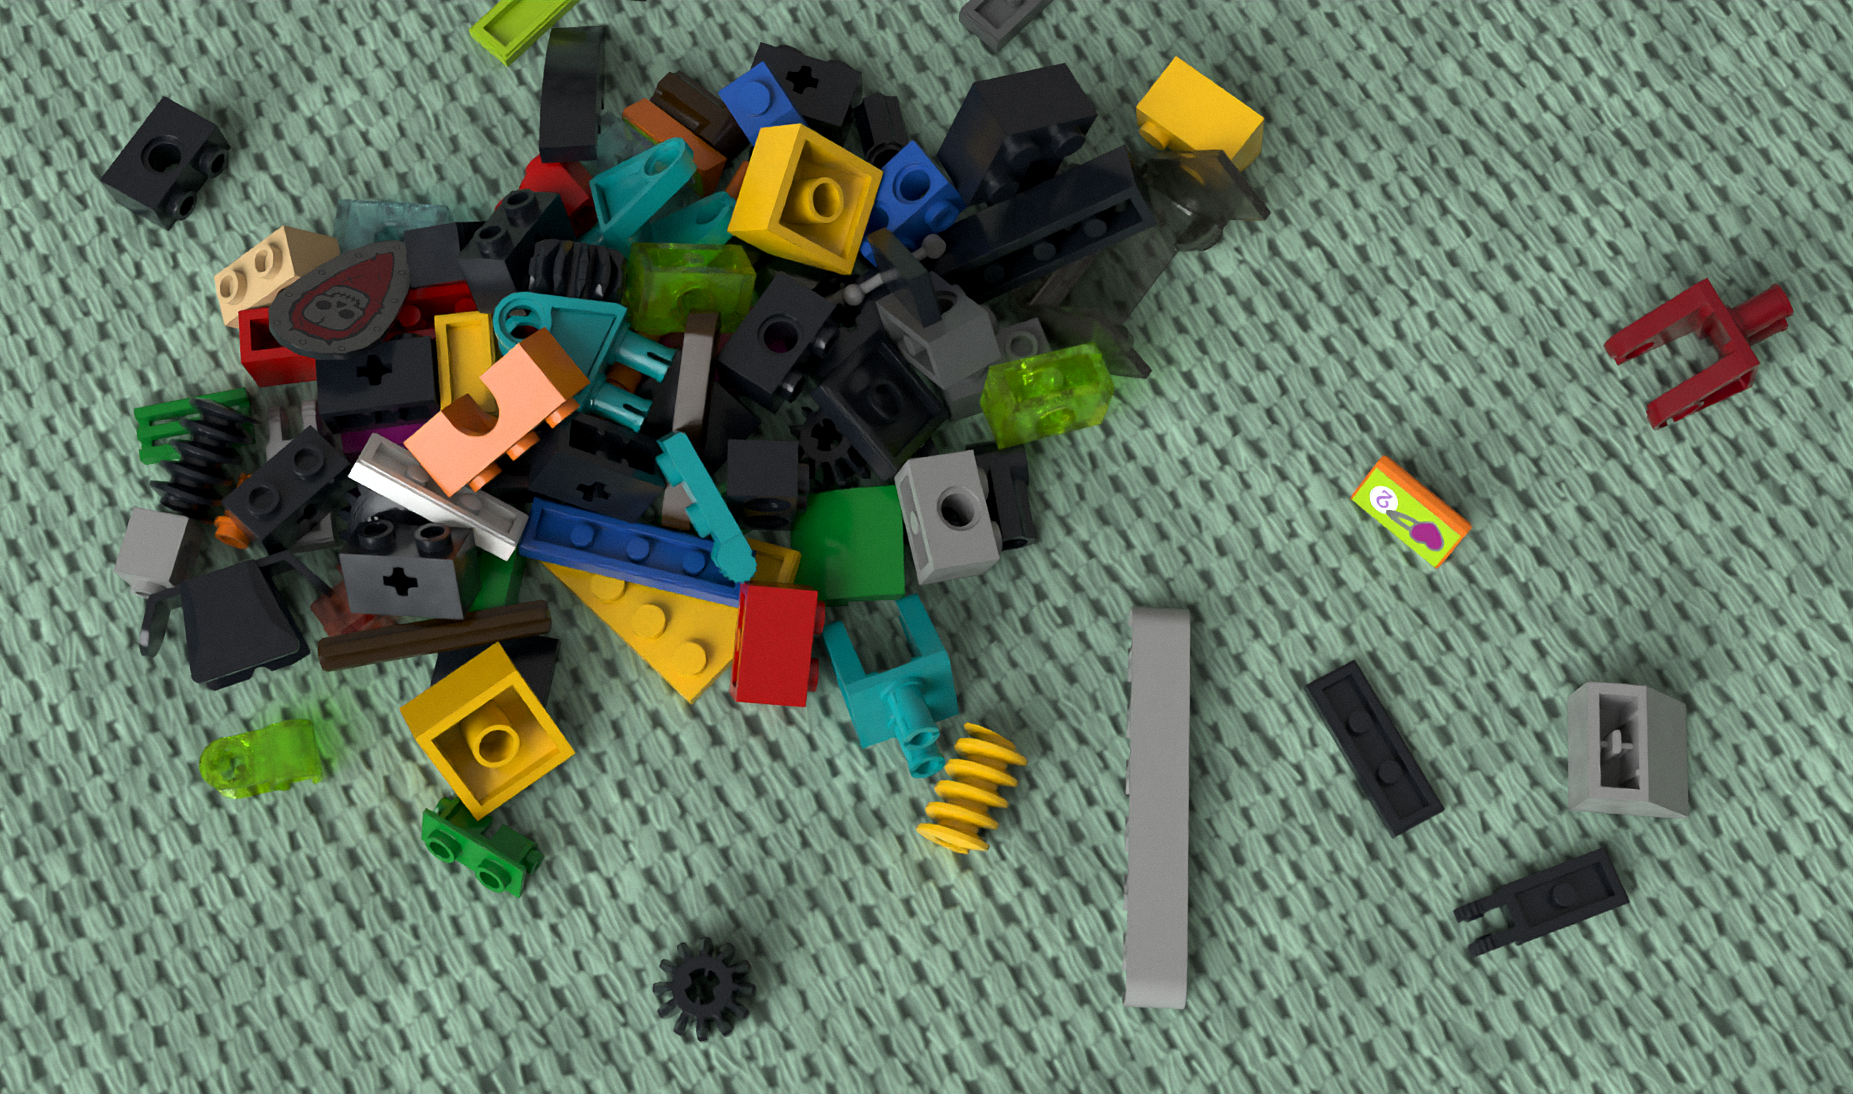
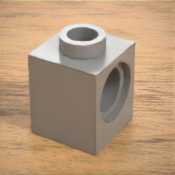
(157, 551)

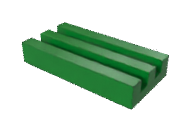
(147, 433)

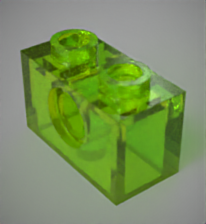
(665, 271)
(1046, 395)

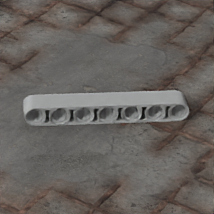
(1158, 809)

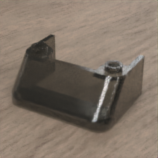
(1093, 297)

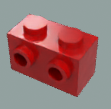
(775, 643)

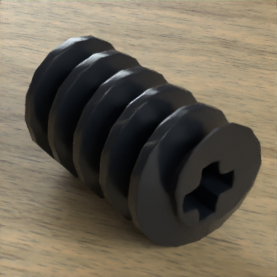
(203, 459)

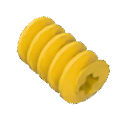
(972, 791)

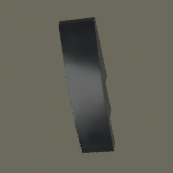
(572, 94)

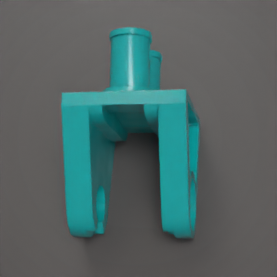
(640, 187)
(594, 338)
(901, 700)

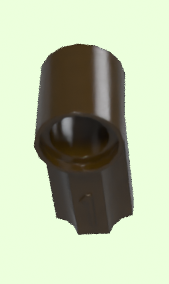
(700, 114)

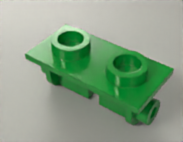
(497, 862)

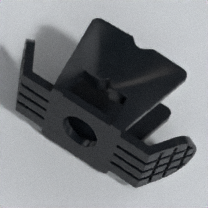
(232, 620)

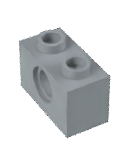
(938, 548)

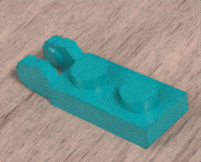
(708, 510)

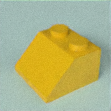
(1196, 114)
(805, 198)
(486, 731)

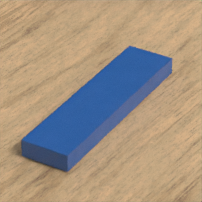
(625, 551)

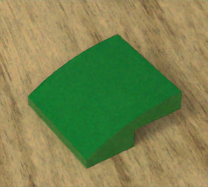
(851, 545)

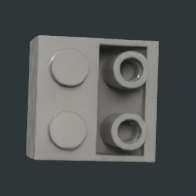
(1627, 751)

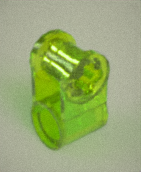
(270, 759)

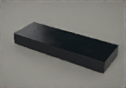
(1373, 749)

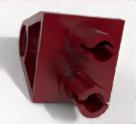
(1730, 332)

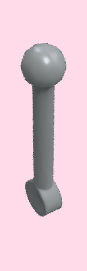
(932, 247)

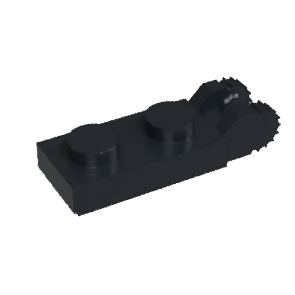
(1548, 901)

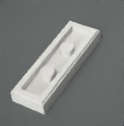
(402, 479)

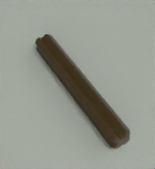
(434, 636)

